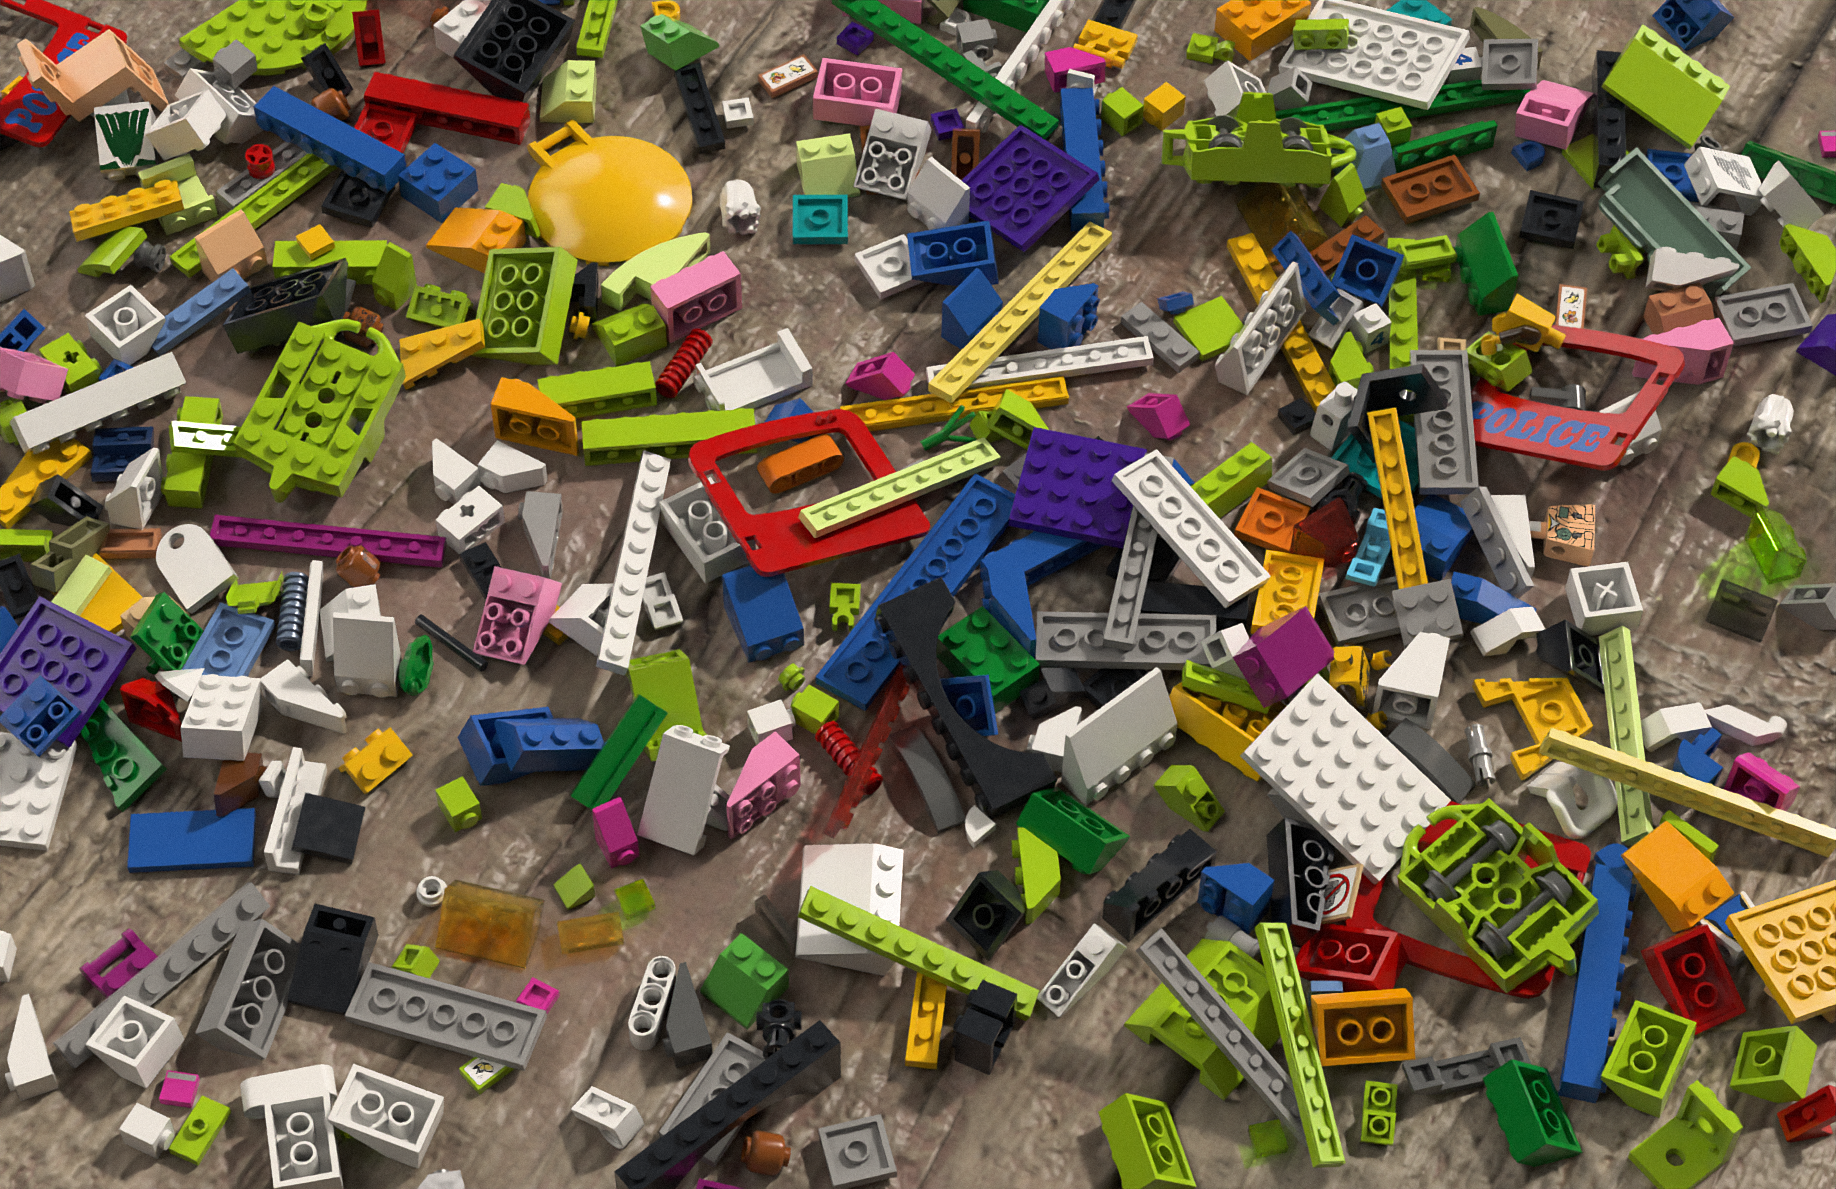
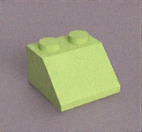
(569, 93)
(827, 166)

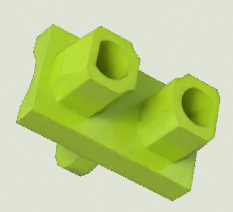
(1624, 256)

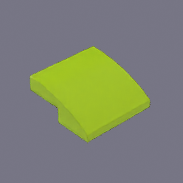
(113, 251)

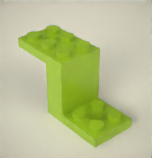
(669, 684)

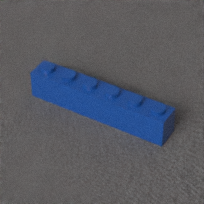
(329, 139)
(1081, 142)

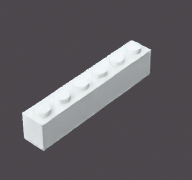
(98, 402)

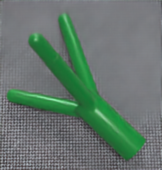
(950, 427)

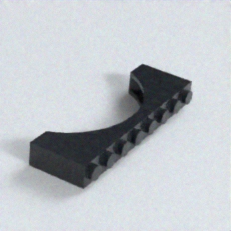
(995, 773)
(800, 1067)

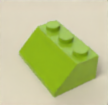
(1648, 1057)
(1145, 1144)

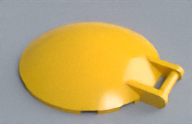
(607, 195)

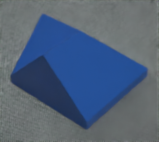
(973, 702)

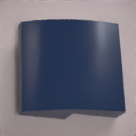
(117, 448)

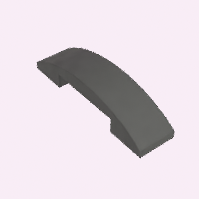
(929, 778)
(1462, 1071)

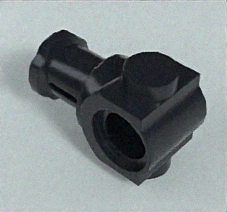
(1349, 494)
(779, 1024)

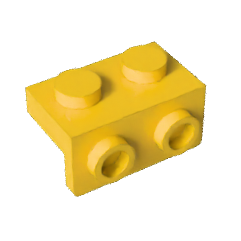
(376, 759)

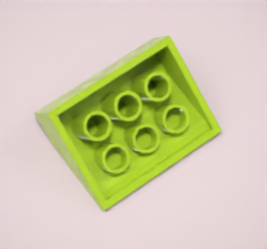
(1665, 86)
(525, 304)

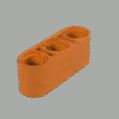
(800, 463)

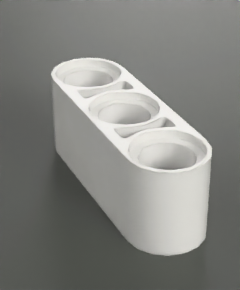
(652, 1015)
(285, 1084)

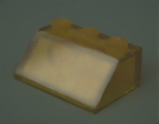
(1274, 212)
(489, 923)

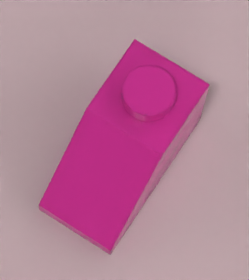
(1061, 60)
(882, 377)
(1160, 415)
(615, 833)

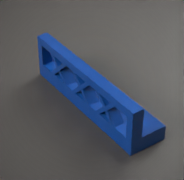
(1315, 284)

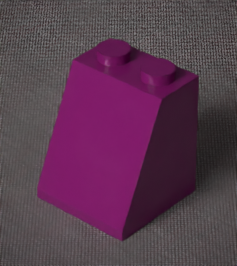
(1283, 656)

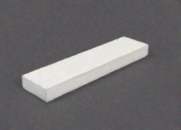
(311, 617)

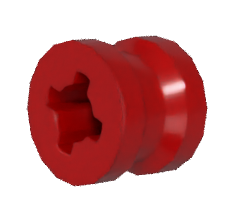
(260, 161)

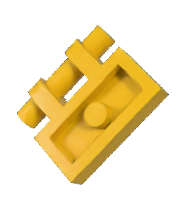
(1107, 42)

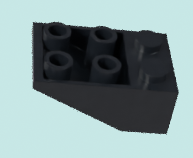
(332, 958)

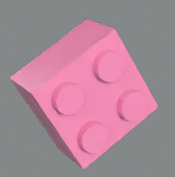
(30, 376)

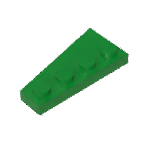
(121, 756)

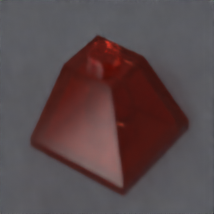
(1326, 535)

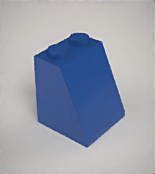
(762, 613)

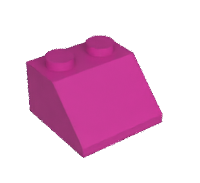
(1760, 782)

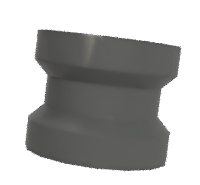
(150, 256)

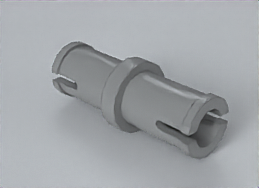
(1480, 755)

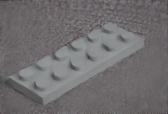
(1446, 436)
(1159, 642)
(446, 1016)

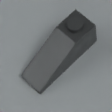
(686, 1028)

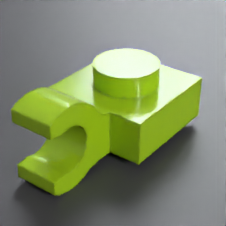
(1206, 48)

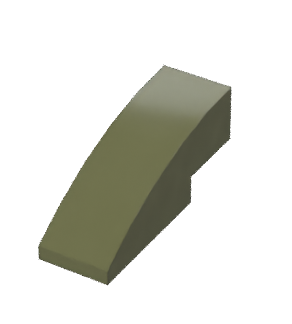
(1491, 26)
(67, 552)

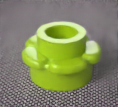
(792, 677)

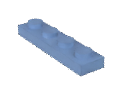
(200, 310)

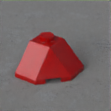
(151, 707)

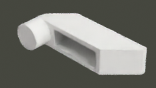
(1745, 726)

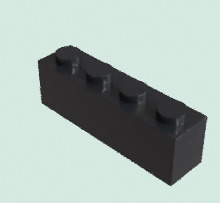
(1192, 600)

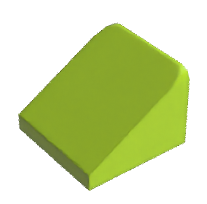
(979, 427)
(575, 887)
(416, 960)

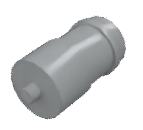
(1225, 930)

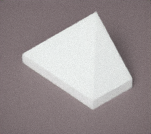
(180, 681)

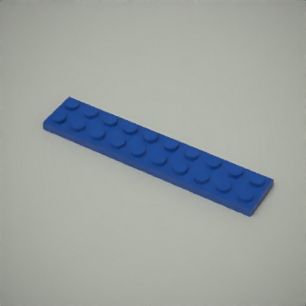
(948, 551)

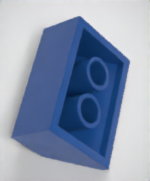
(549, 743)

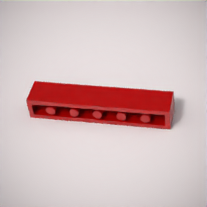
(452, 107)

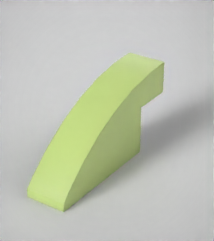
(651, 266)

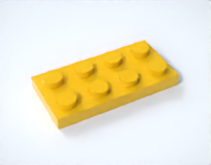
(126, 210)
(1292, 585)

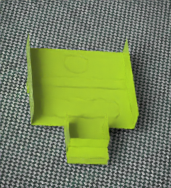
(252, 595)

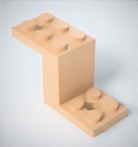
(92, 75)

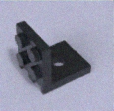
(1388, 390)

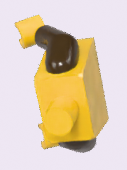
(1524, 325)
(1351, 676)

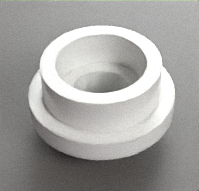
(431, 884)

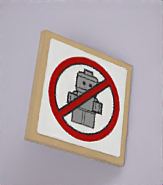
(1341, 893)

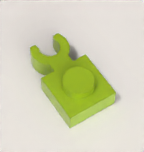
(844, 603)

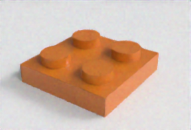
(1270, 520)

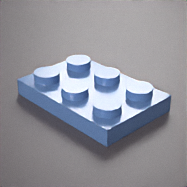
(230, 643)

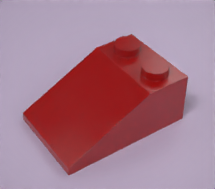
(1353, 955)
(1694, 977)

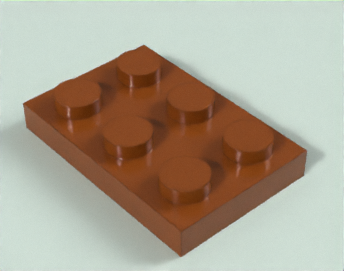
(1430, 189)

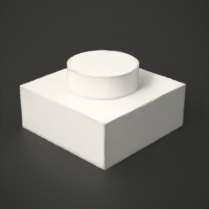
(737, 113)

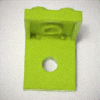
(1699, 1134)

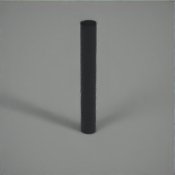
(450, 642)

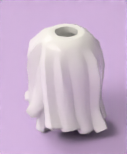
(739, 208)
(1771, 424)

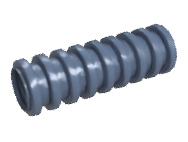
(292, 611)

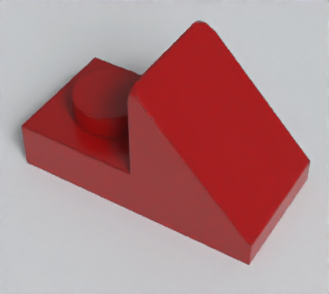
(369, 37)
(1810, 1116)

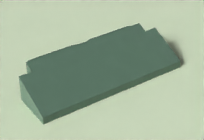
(1658, 216)

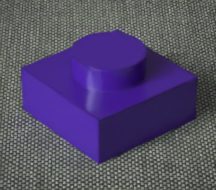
(855, 38)
(944, 122)

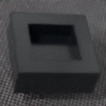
(1297, 416)

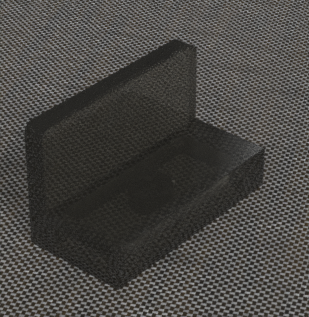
(1741, 611)
(769, 931)

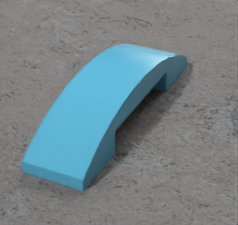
(1373, 551)

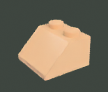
(229, 246)

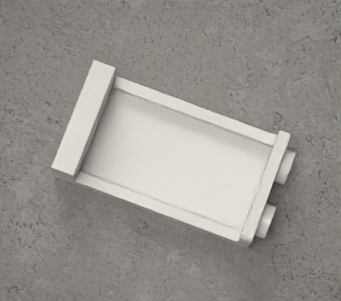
(756, 376)
(682, 789)

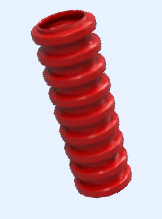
(683, 363)
(844, 753)

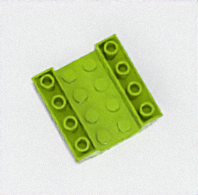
(1243, 988)

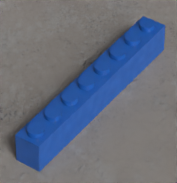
(1043, 552)
(1595, 986)

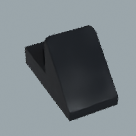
(325, 70)
(586, 290)
(1054, 691)

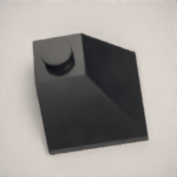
(1572, 653)
(987, 912)

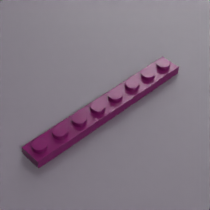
(327, 540)

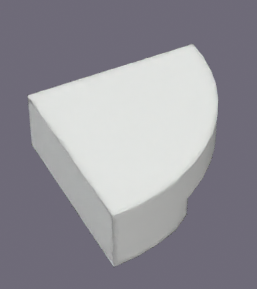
(978, 826)

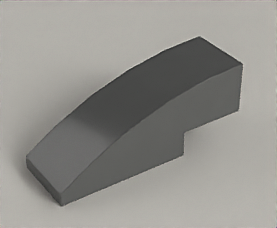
(1432, 760)

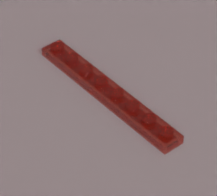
(868, 754)

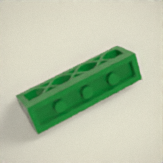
(1444, 144)
(1813, 178)
(619, 753)

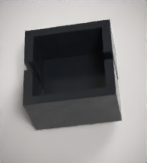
(986, 1022)

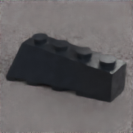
(1300, 867)
(1158, 884)

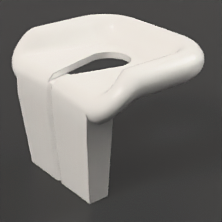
(1557, 786)

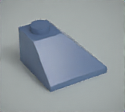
(1373, 156)

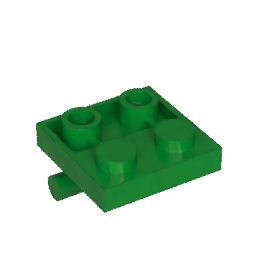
(166, 634)

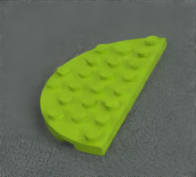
(272, 32)

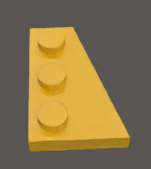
(433, 349)

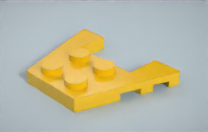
(1542, 705)

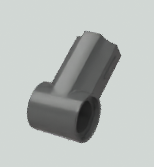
(1569, 396)

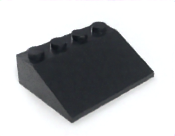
(514, 46)
(277, 305)

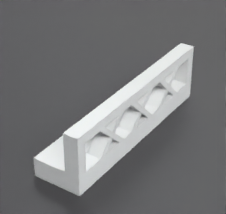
(299, 778)

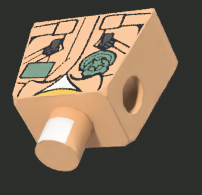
(1567, 533)

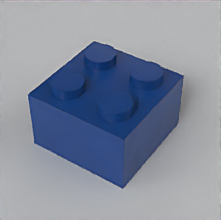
(438, 182)

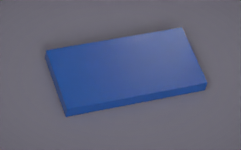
(191, 840)

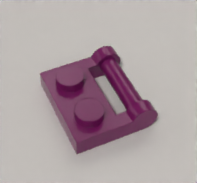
(122, 972)

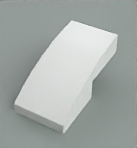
(660, 602)

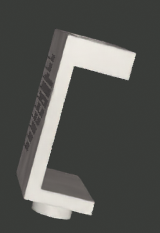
(1726, 173)

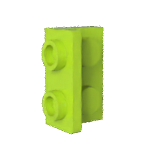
(1321, 34)
(438, 308)

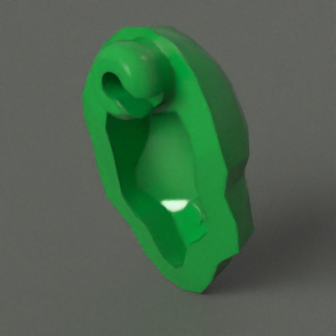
(416, 666)

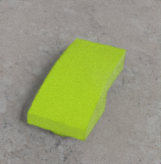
(1378, 1113)

